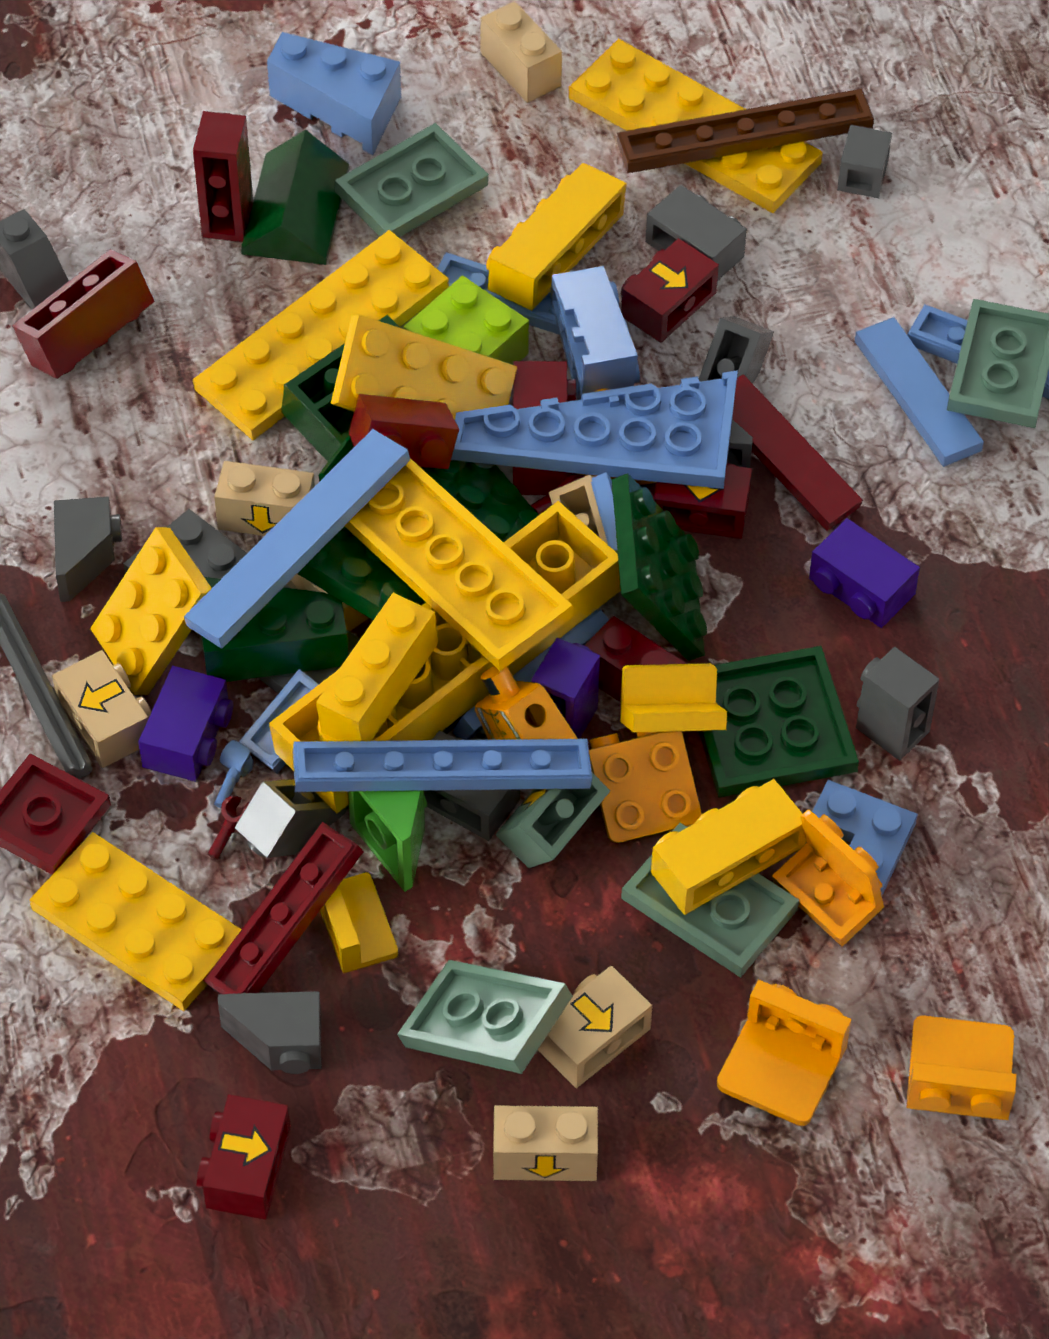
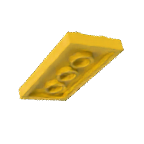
(412, 366)
(135, 920)

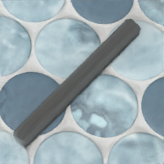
(41, 694)

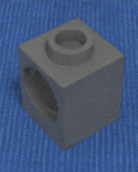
(864, 161)

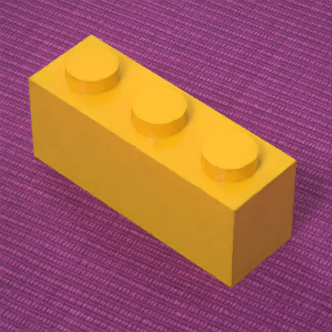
(378, 671)
(727, 846)

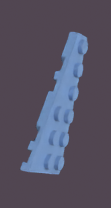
(638, 430)

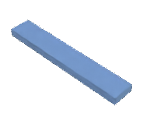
(297, 538)
(441, 765)

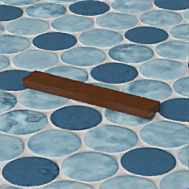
(743, 130)

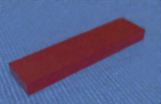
(793, 458)
(285, 913)

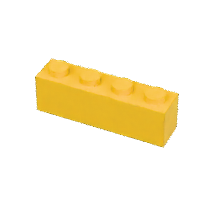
(556, 235)

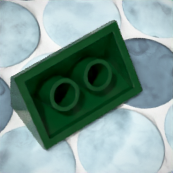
(296, 202)

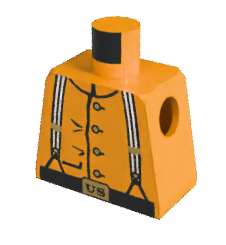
(519, 709)

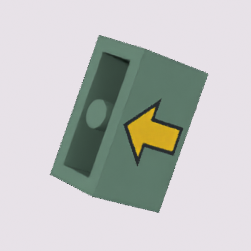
(549, 821)

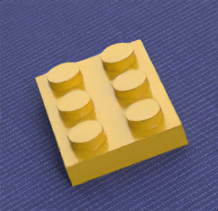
(147, 610)

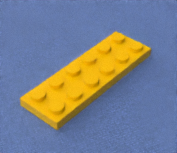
(643, 92)
(374, 283)
(459, 567)

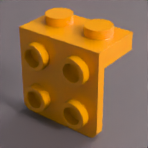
(646, 782)
(832, 880)
(785, 1053)
(961, 1067)

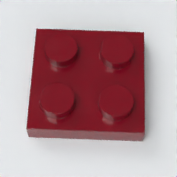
(47, 813)

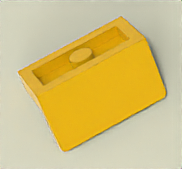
(671, 698)
(358, 924)

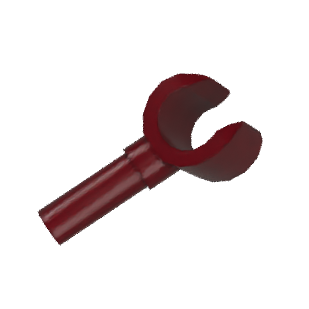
(228, 811)

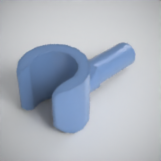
(240, 763)

